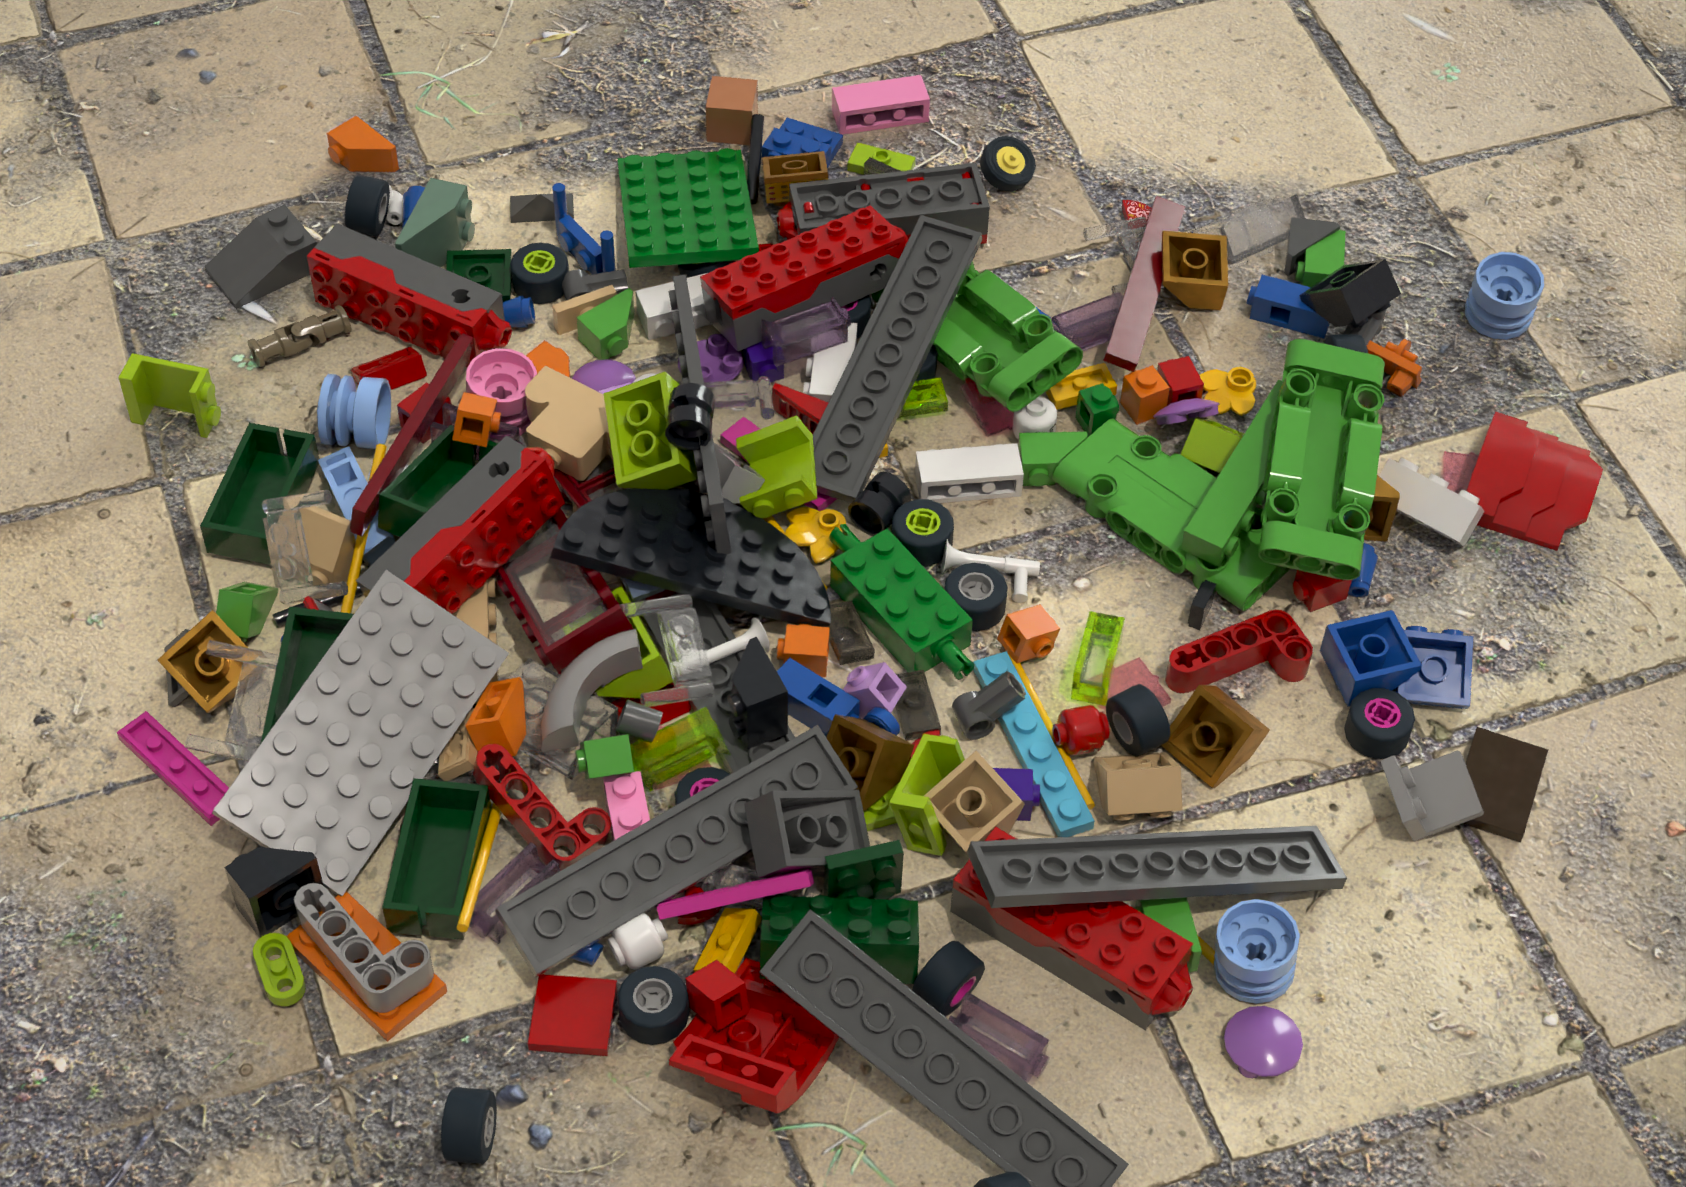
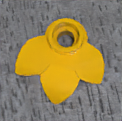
(1230, 389)
(810, 529)

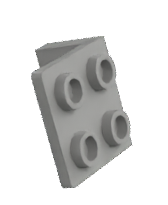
(1433, 794)

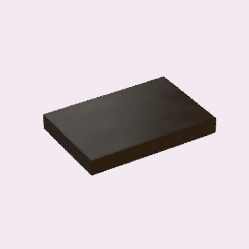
(1505, 780)

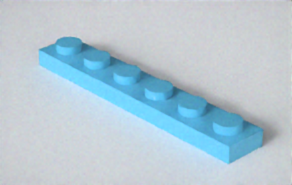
(1038, 752)

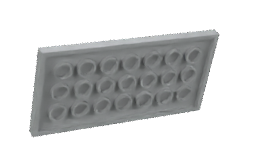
(362, 731)

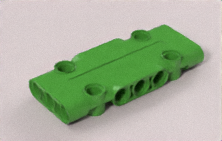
(1002, 342)
(1322, 460)
(1151, 502)

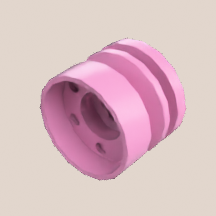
(504, 377)

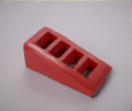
(798, 404)

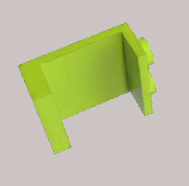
(169, 385)
(786, 462)
(912, 810)

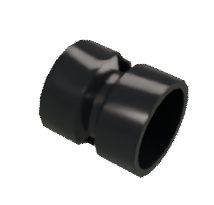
(690, 416)
(877, 504)

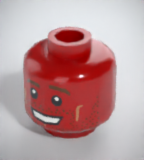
(1081, 730)

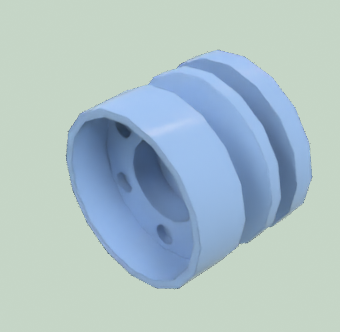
(1504, 295)
(349, 412)
(1256, 951)

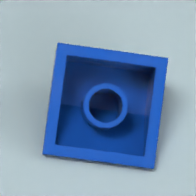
(1368, 654)

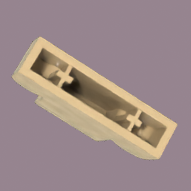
(567, 422)

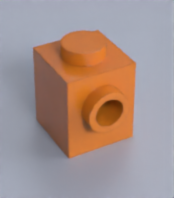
(1144, 394)
(476, 419)
(1028, 633)
(806, 646)

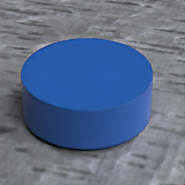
(883, 719)

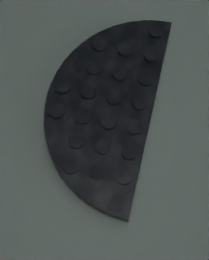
(664, 543)

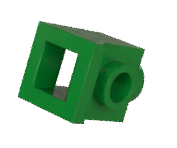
(1095, 407)

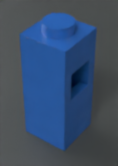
(1280, 305)
(813, 698)

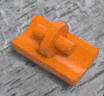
(1398, 364)

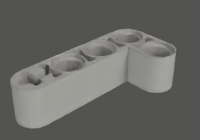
(354, 944)

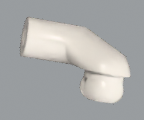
(395, 207)

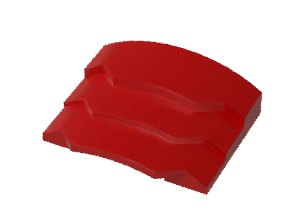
(1532, 483)
(762, 1055)

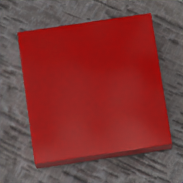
(572, 1015)

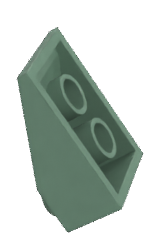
(438, 222)

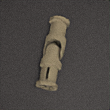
(304, 334)

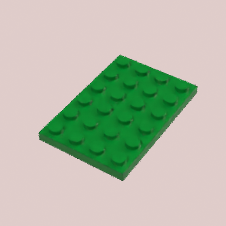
(686, 208)

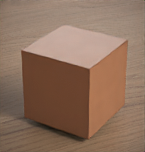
(731, 109)

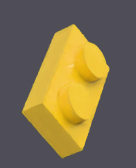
(1066, 391)
(730, 938)

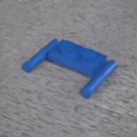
(578, 242)

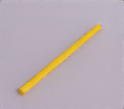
(360, 544)
(1043, 714)
(479, 869)

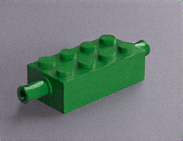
(901, 602)

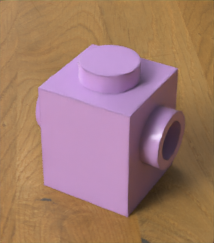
(875, 687)

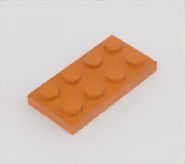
(386, 1023)

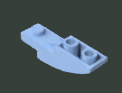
(347, 485)

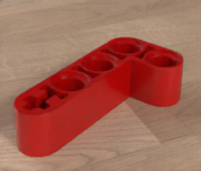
(1262, 638)
(536, 805)

